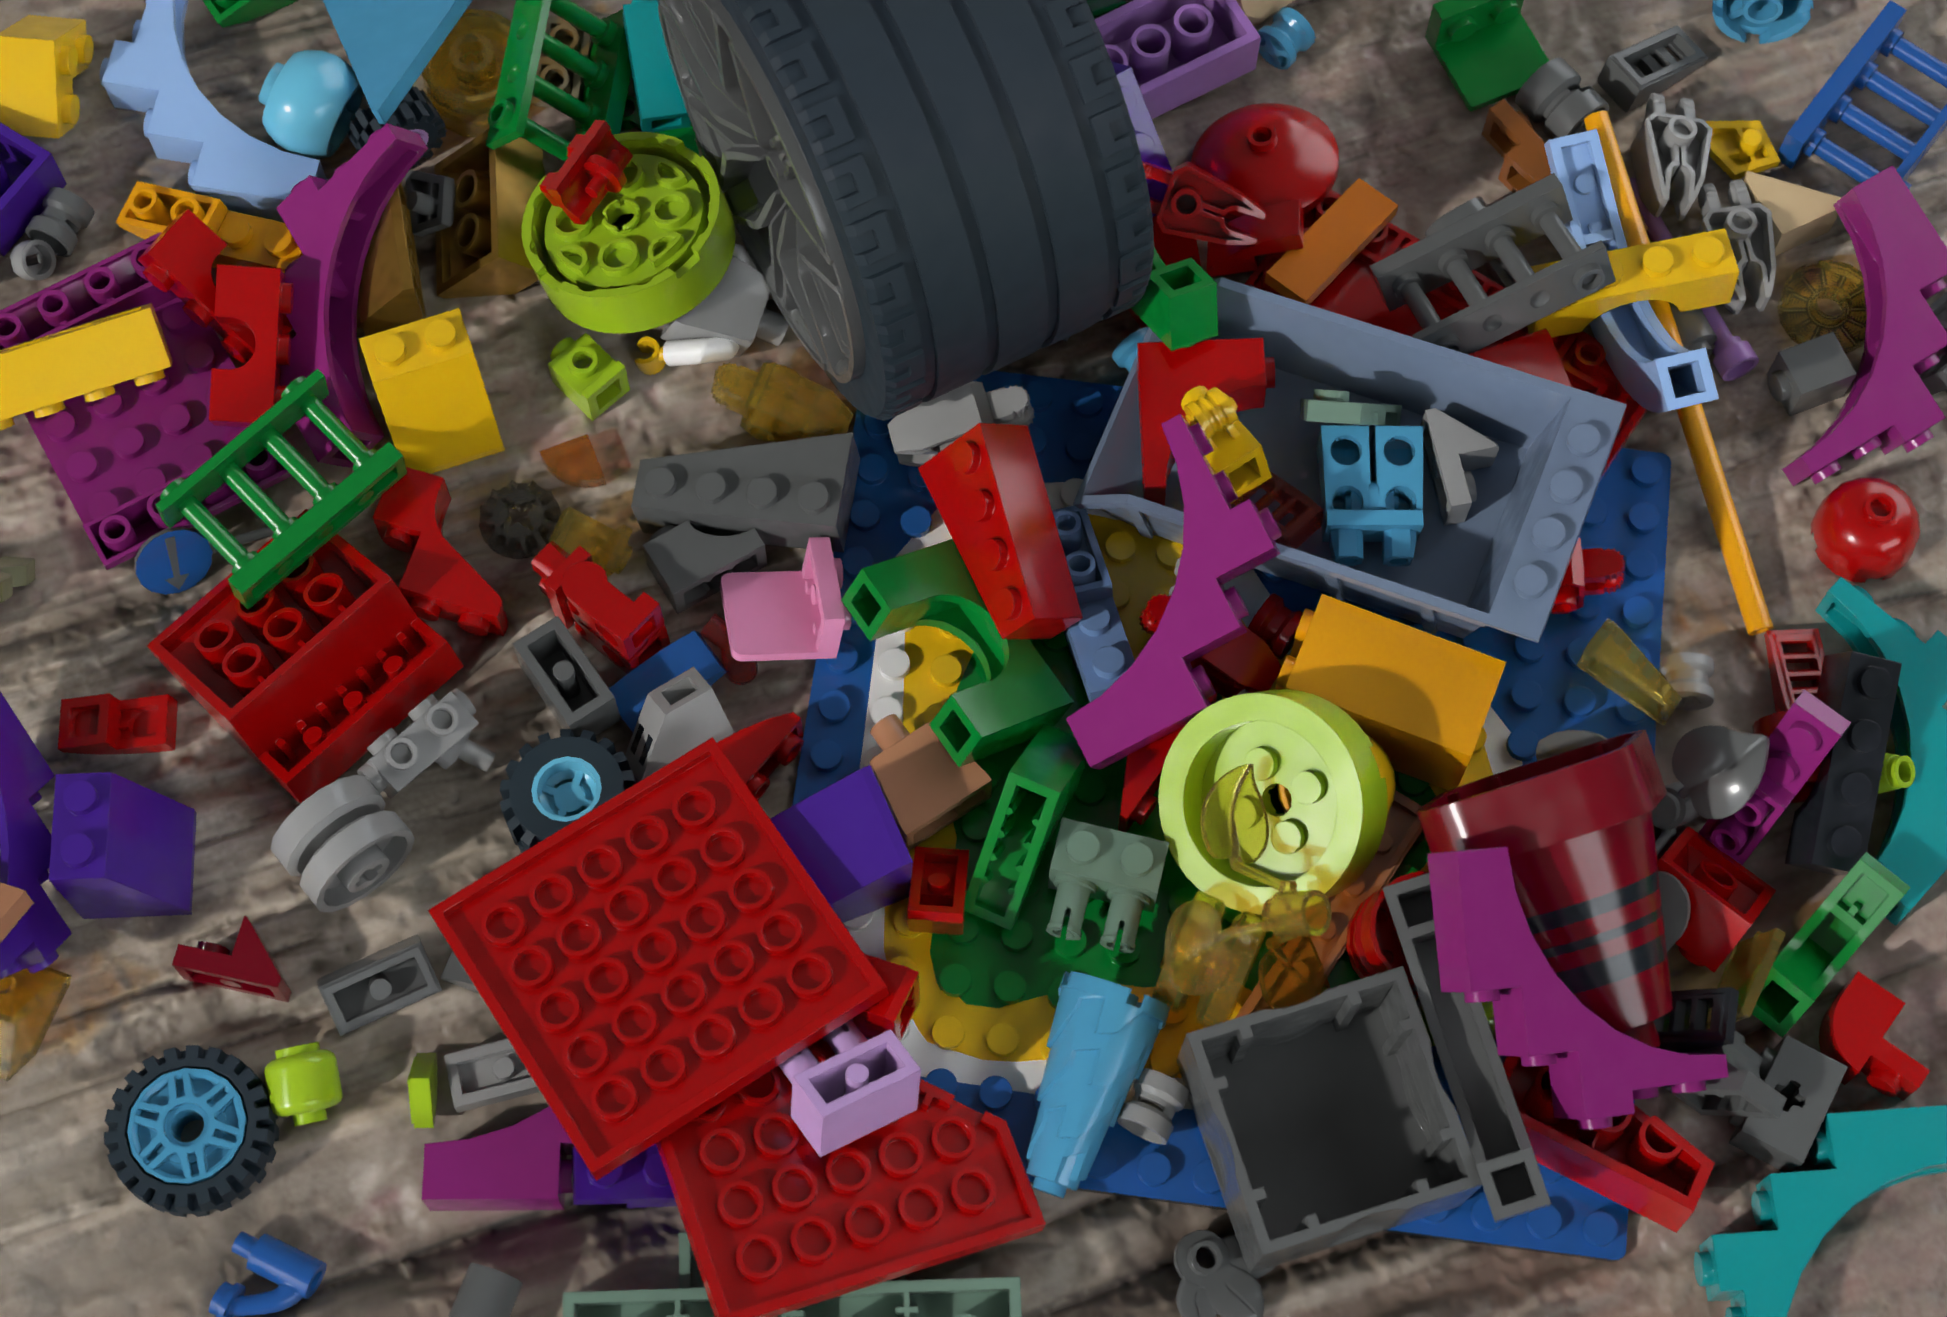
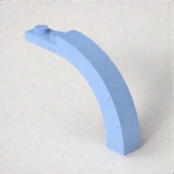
(1636, 345)

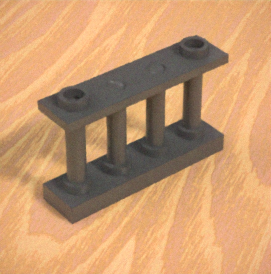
(1480, 239)

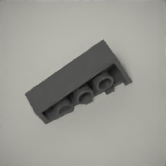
(776, 487)

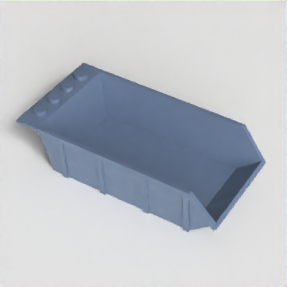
(1482, 572)

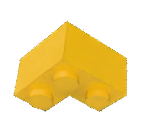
(37, 73)

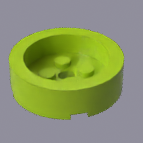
(659, 261)
(1295, 743)

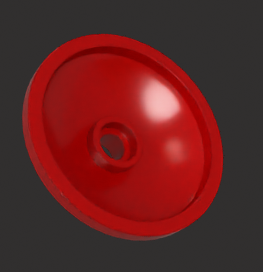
(1271, 154)

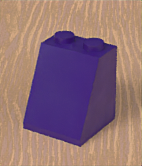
(850, 845)
(121, 848)

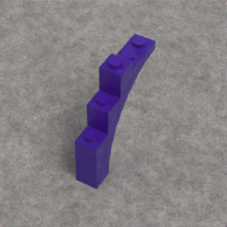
(25, 850)

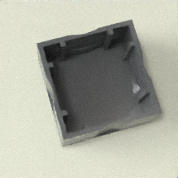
(1326, 1120)

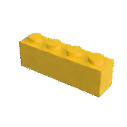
(82, 362)

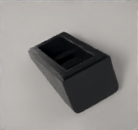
(1682, 1037)

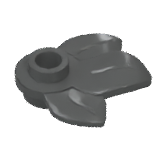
(1221, 1288)

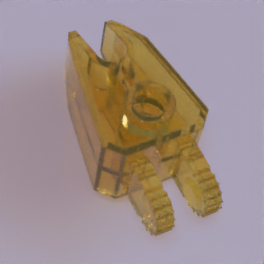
(779, 403)

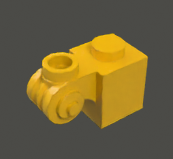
(1233, 445)

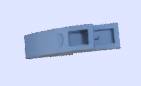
(1098, 640)

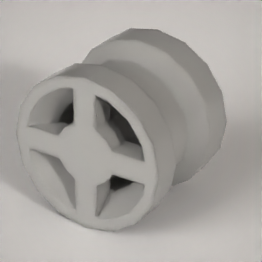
(1690, 678)

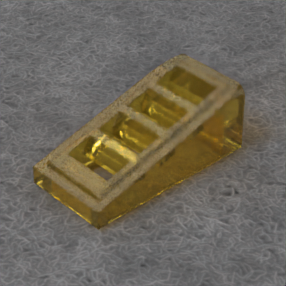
(1627, 672)

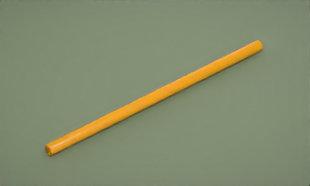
(1692, 418)

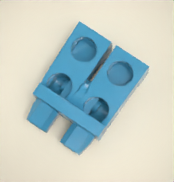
(1375, 509)

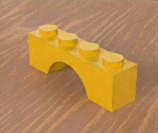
(1682, 270)

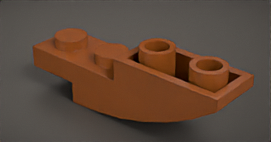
(1519, 145)

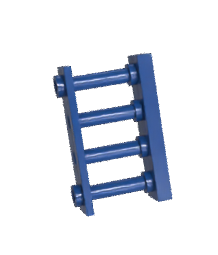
(1860, 71)

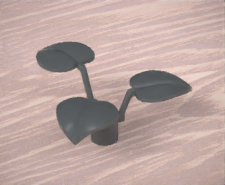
(1716, 779)

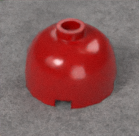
(1866, 529)

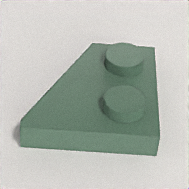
(1334, 407)

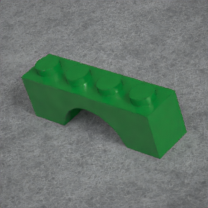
(1179, 303)

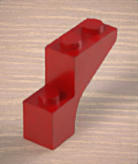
(437, 576)

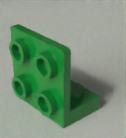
(1484, 48)

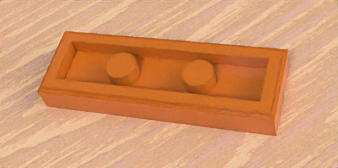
(1332, 243)

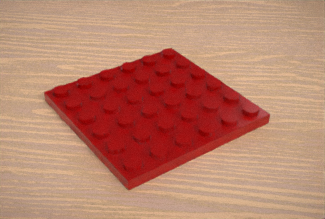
(657, 956)

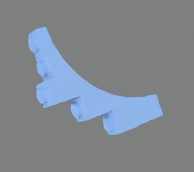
(187, 128)

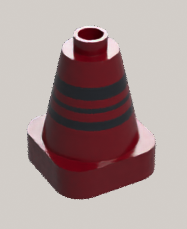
(1580, 868)

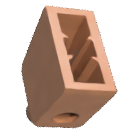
(923, 780)

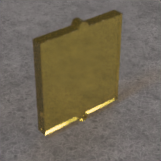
(1749, 969)

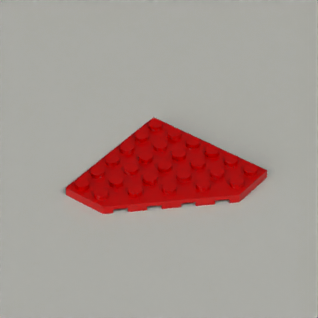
(801, 1228)

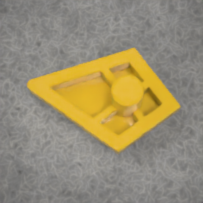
(1741, 147)

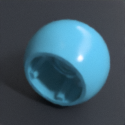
(310, 103)

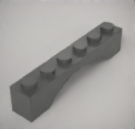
(1469, 1063)

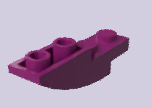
(1794, 754)

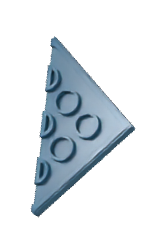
(392, 43)

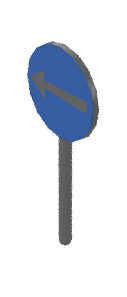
(180, 558)

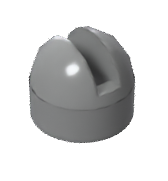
(35, 271)

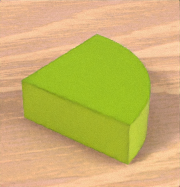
(423, 1090)

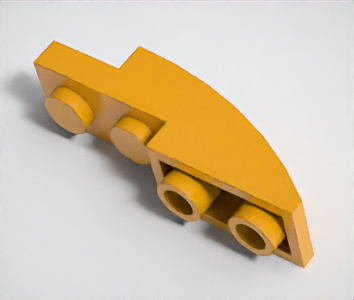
(248, 238)

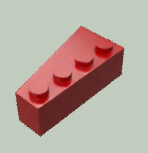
(1005, 529)
(1631, 1163)

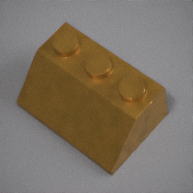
(484, 245)
(391, 276)

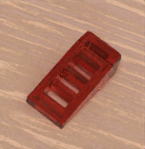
(1307, 512)

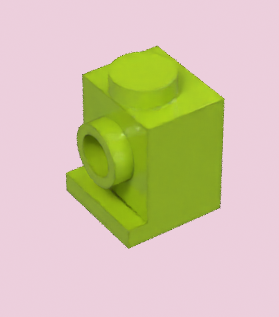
(589, 388)

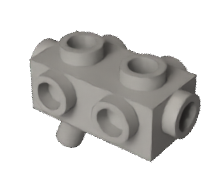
(436, 736)

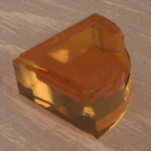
(574, 463)

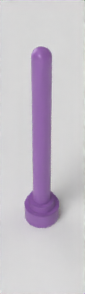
(1732, 355)

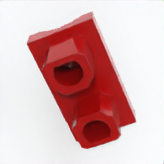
(591, 170)

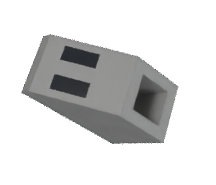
(674, 722)

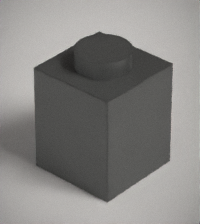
(1810, 374)

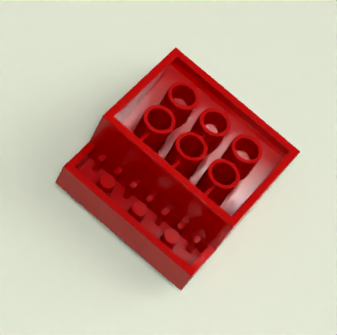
(309, 665)

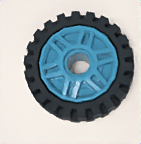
(162, 1101)

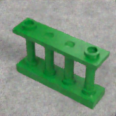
(604, 75)
(292, 537)

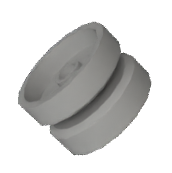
(342, 843)

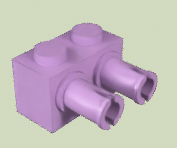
(853, 1091)

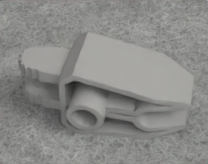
(1670, 155)
(1751, 239)
(939, 422)

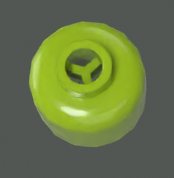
(303, 1083)

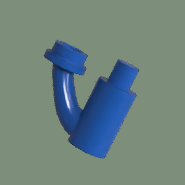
(288, 1267)

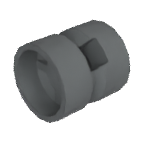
(1558, 100)

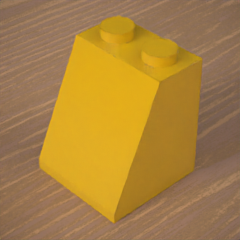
(432, 392)

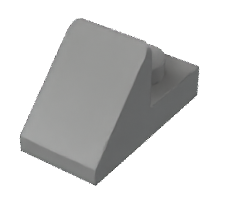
(1450, 455)

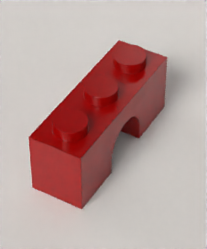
(183, 263)
(255, 300)

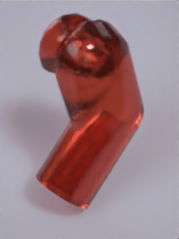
(738, 671)

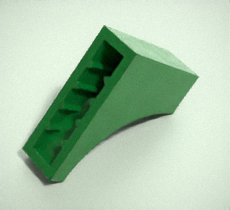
(1023, 825)

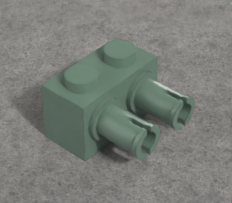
(1108, 868)

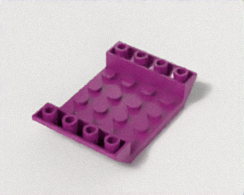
(134, 443)

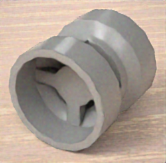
(1153, 1106)

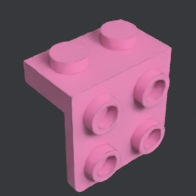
(787, 611)

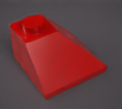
(1721, 895)

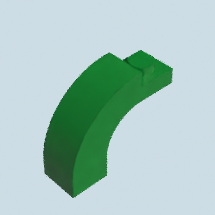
(1827, 942)

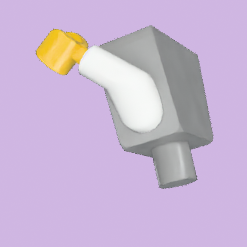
(720, 324)

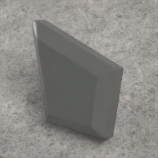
(430, 202)

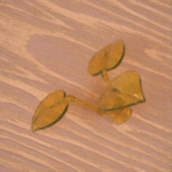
(1195, 946)

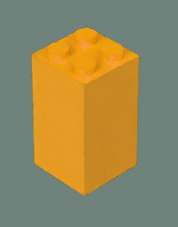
(1398, 684)

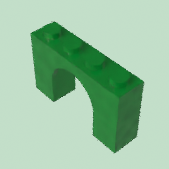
(938, 592)

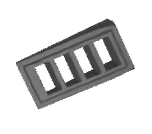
(1627, 83)

